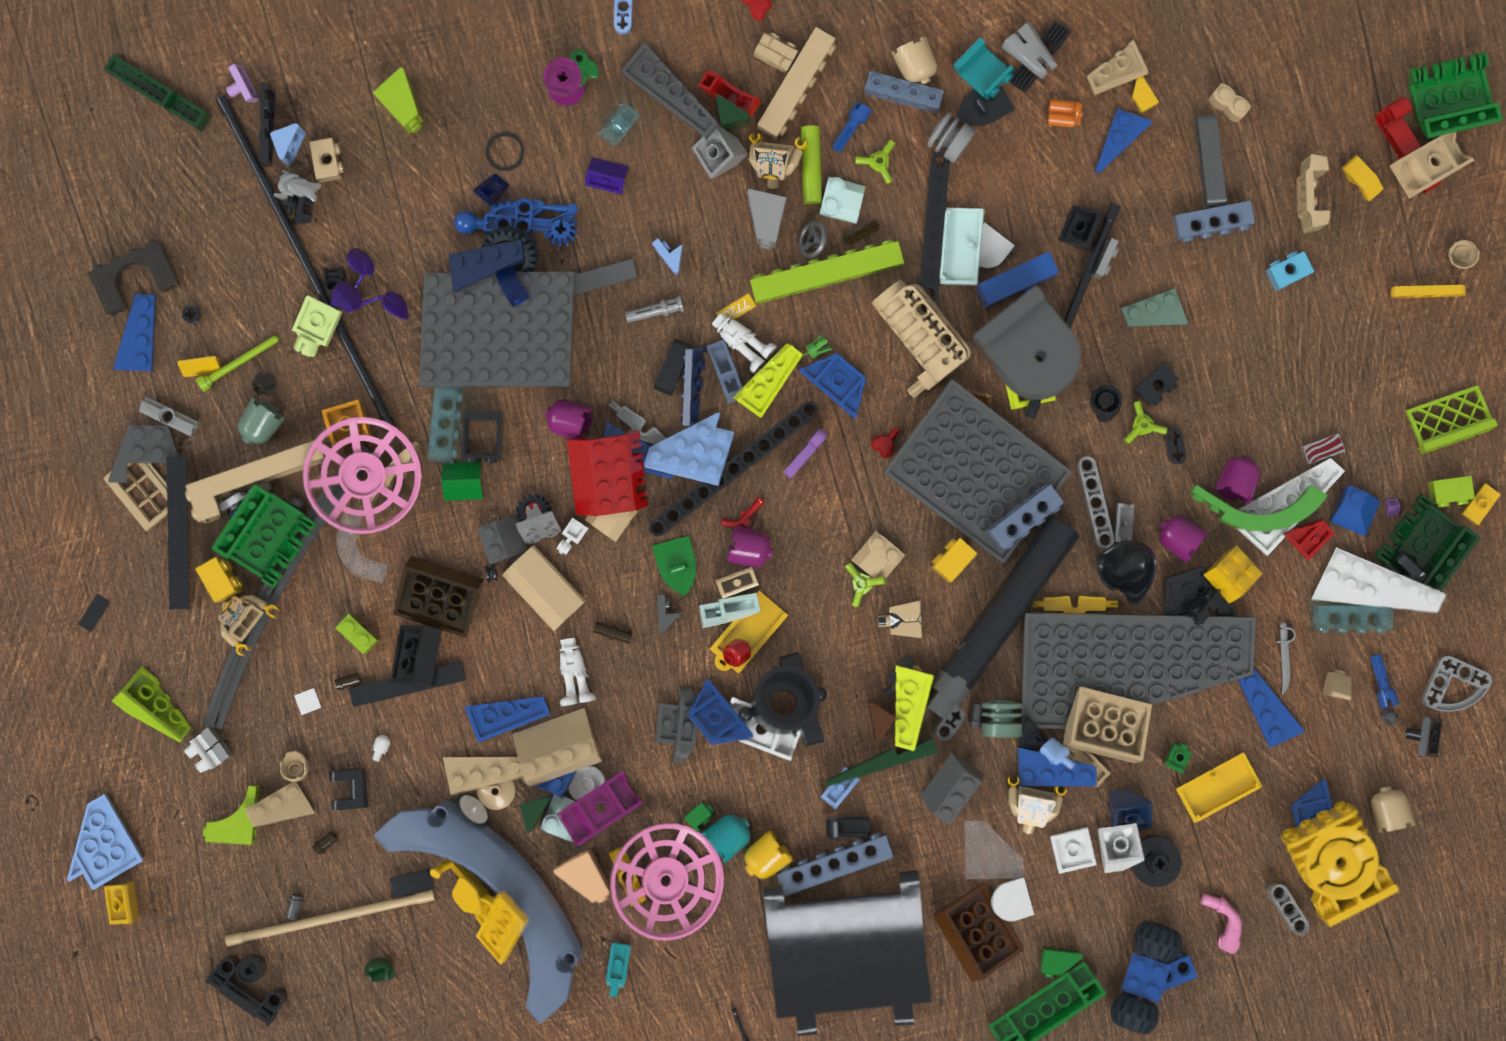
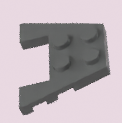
(142, 445)

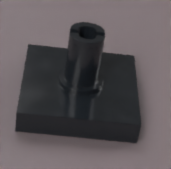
(1428, 736)

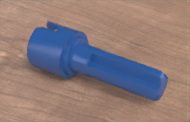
(858, 115)
(1385, 691)

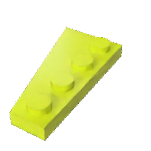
(768, 381)

